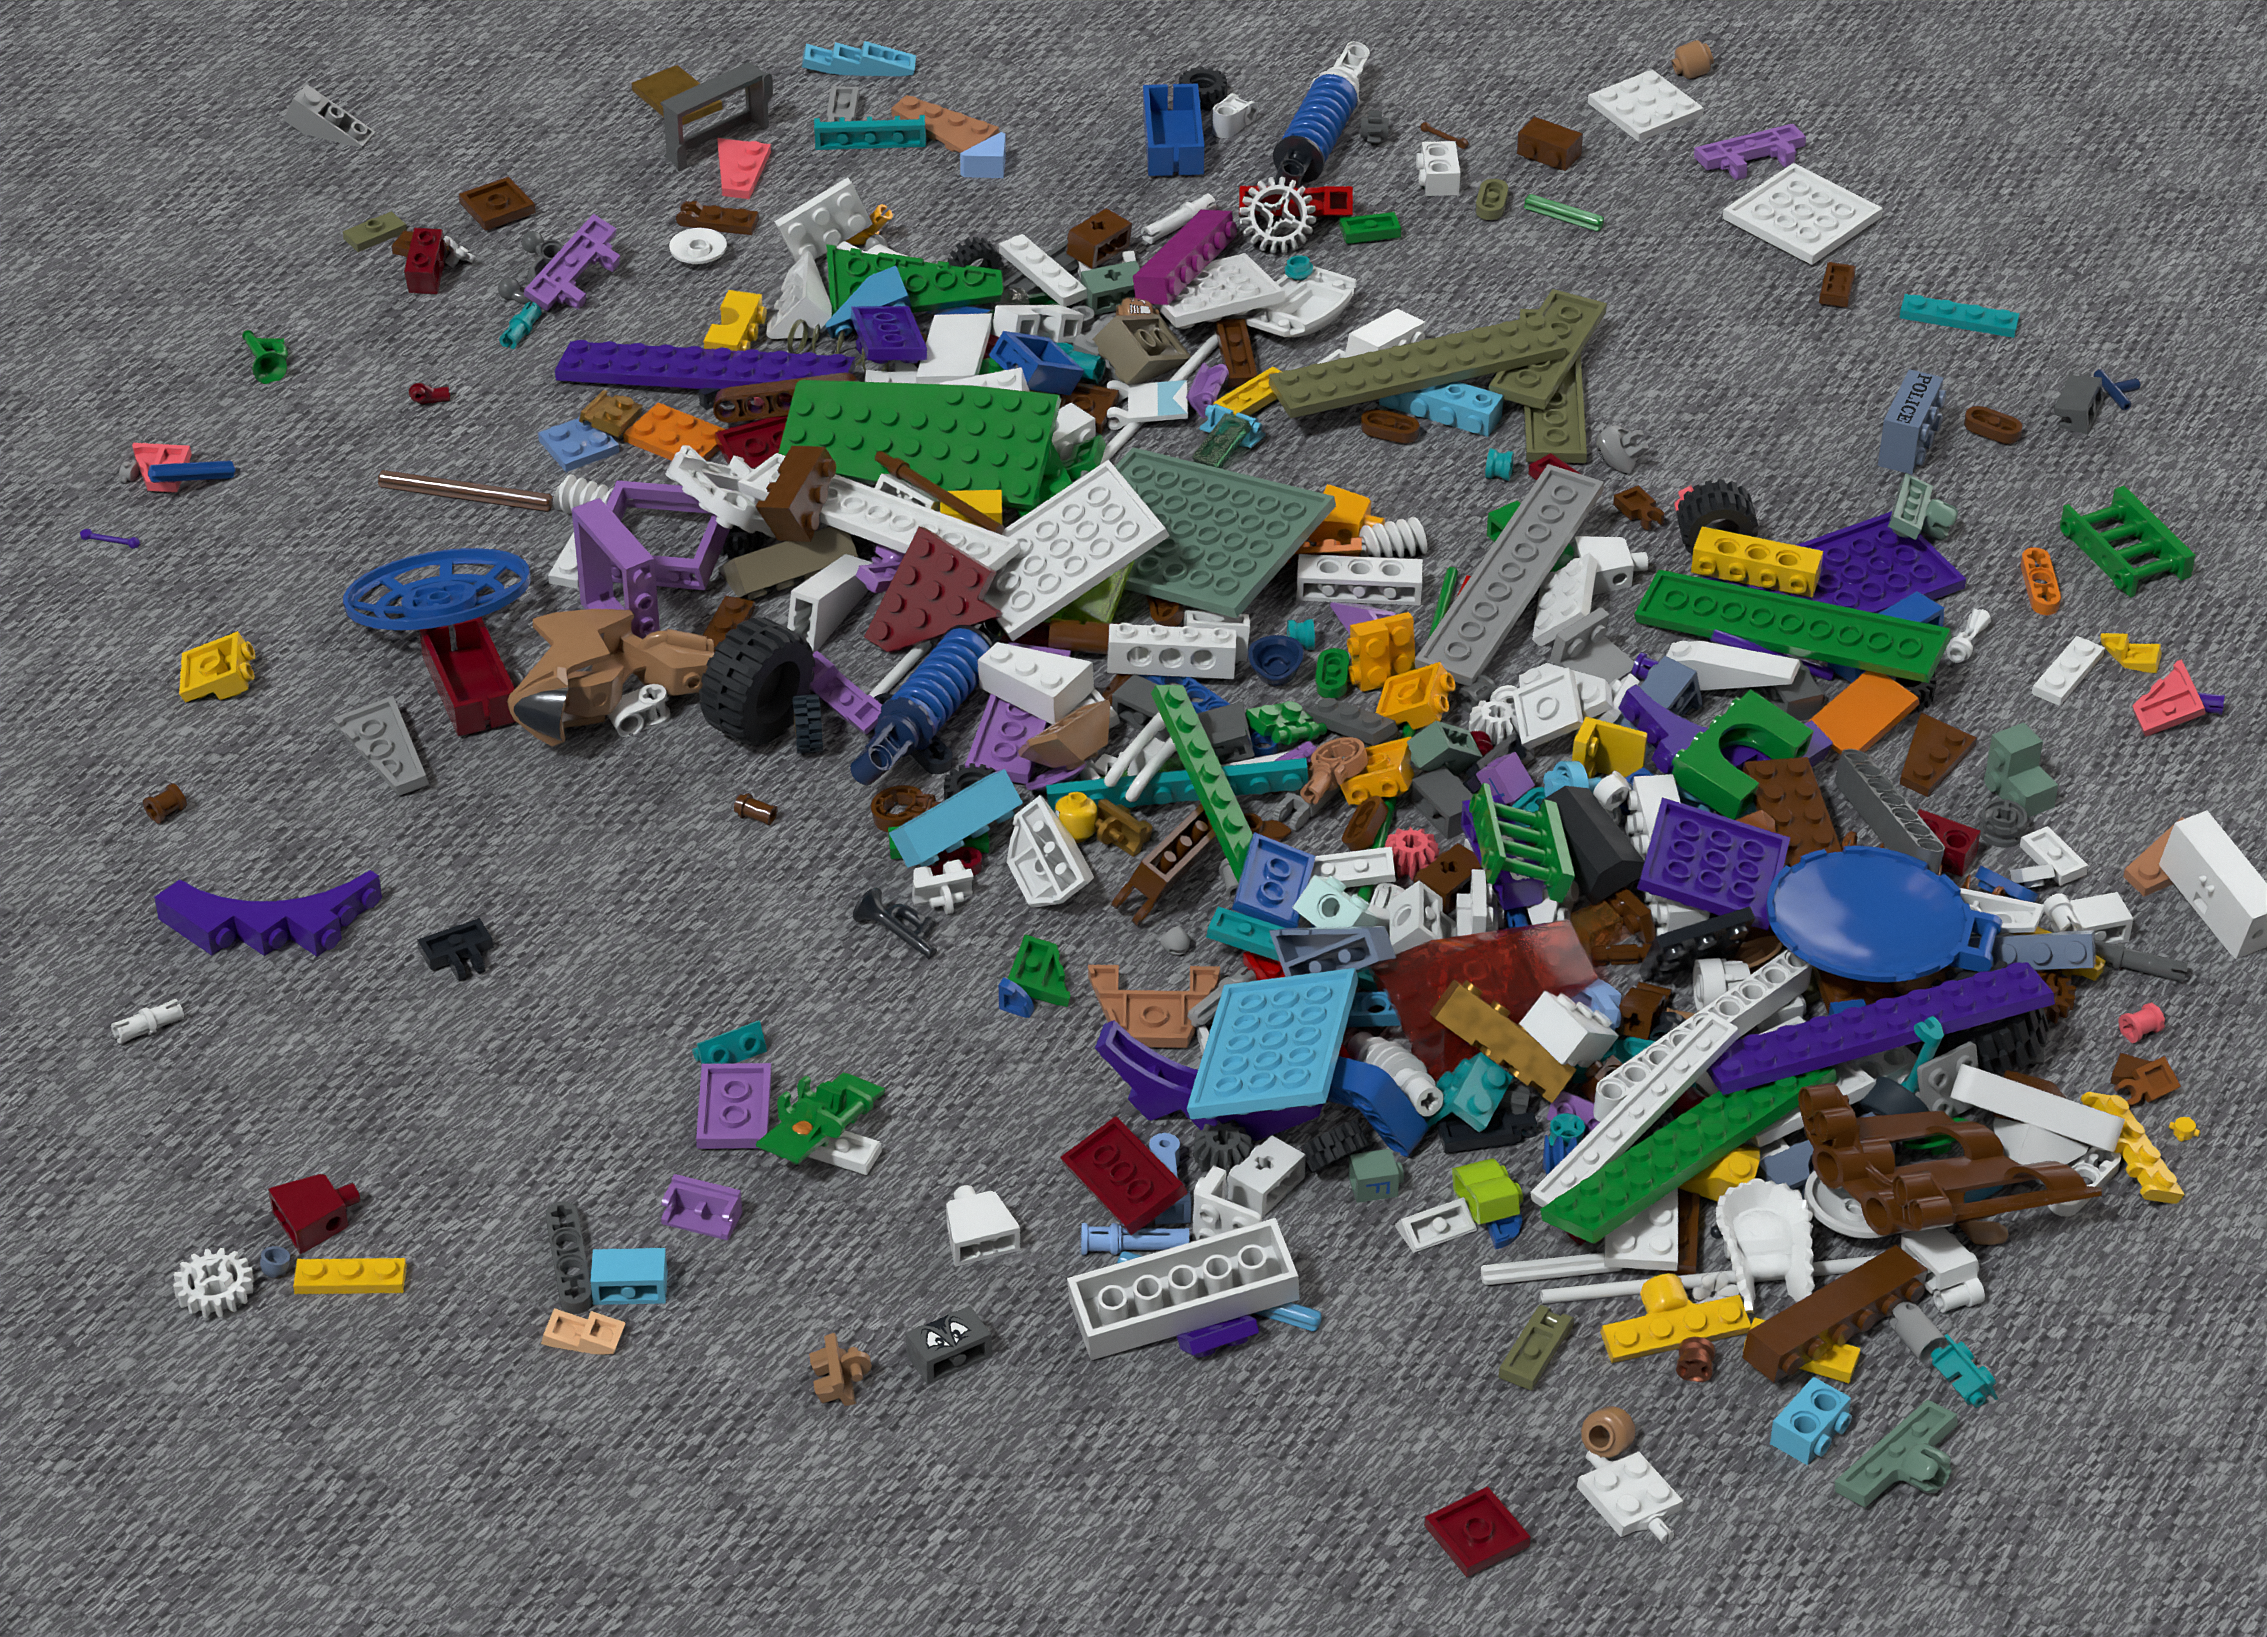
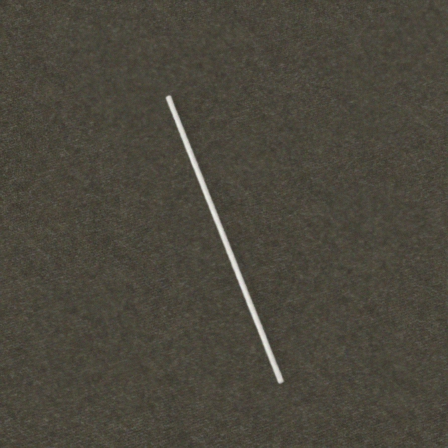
(1111, 448)

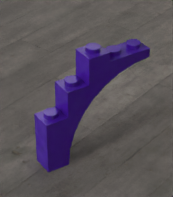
(1671, 733)
(266, 925)
(1166, 1086)

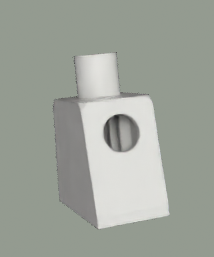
(1613, 559)
(980, 1226)

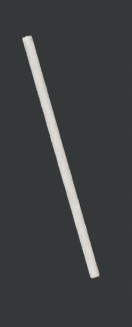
(1689, 1282)

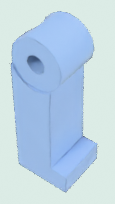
(1167, 1150)

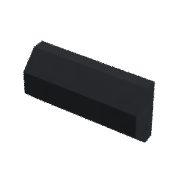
(1597, 847)

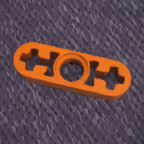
(2043, 572)

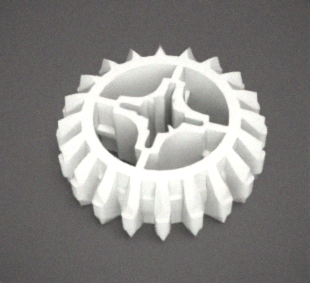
(1289, 220)

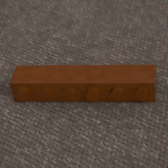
(1834, 1313)

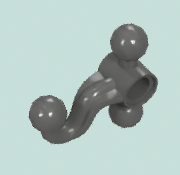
(533, 243)

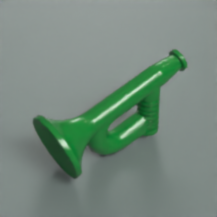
(268, 365)

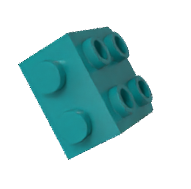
(1472, 1091)

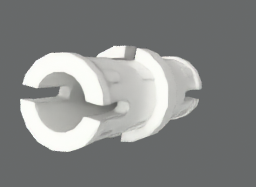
(147, 1021)

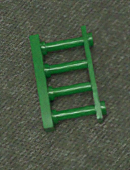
(2138, 522)
(1545, 833)

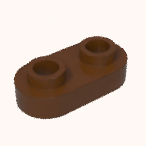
(1993, 424)
(1390, 426)
(1165, 612)
(1365, 824)

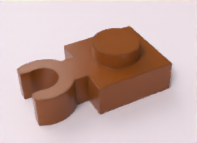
(2150, 1081)

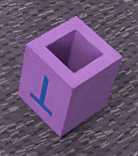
(1506, 778)

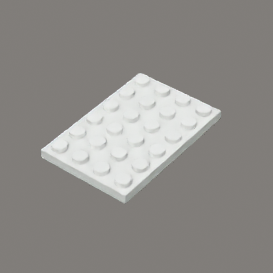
(1071, 547)

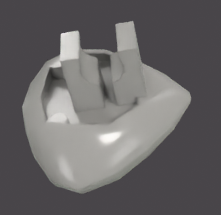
(1619, 447)

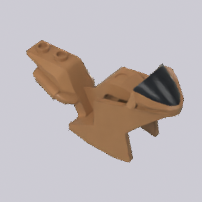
(562, 697)

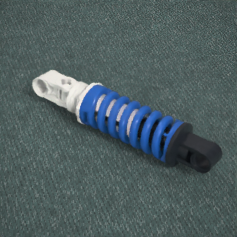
(1320, 118)

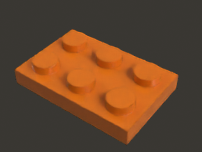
(667, 429)

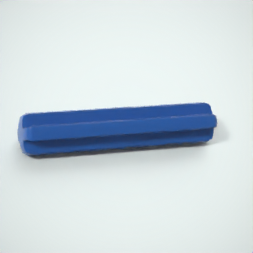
(191, 471)

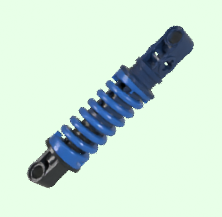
(926, 699)

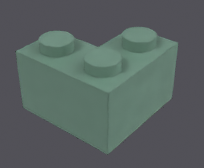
(2015, 770)

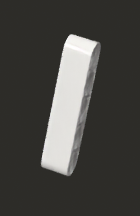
(2037, 1108)

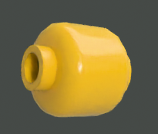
(1077, 815)

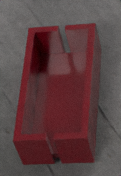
(469, 678)

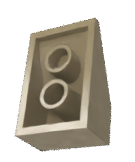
(1140, 347)

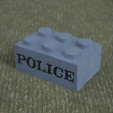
(1912, 422)

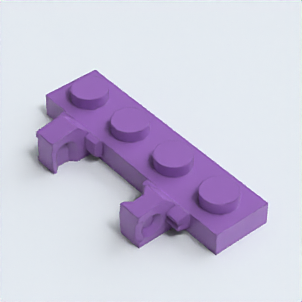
(1734, 152)
(558, 277)

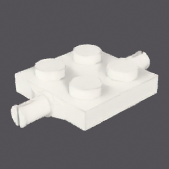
(1630, 1495)

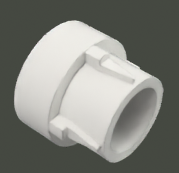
(1715, 977)

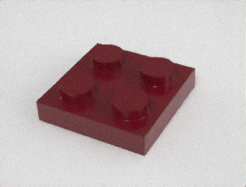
(1477, 1531)

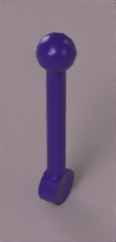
(87, 534)

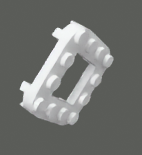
(710, 486)

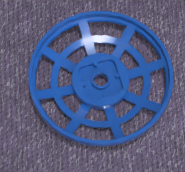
(437, 599)

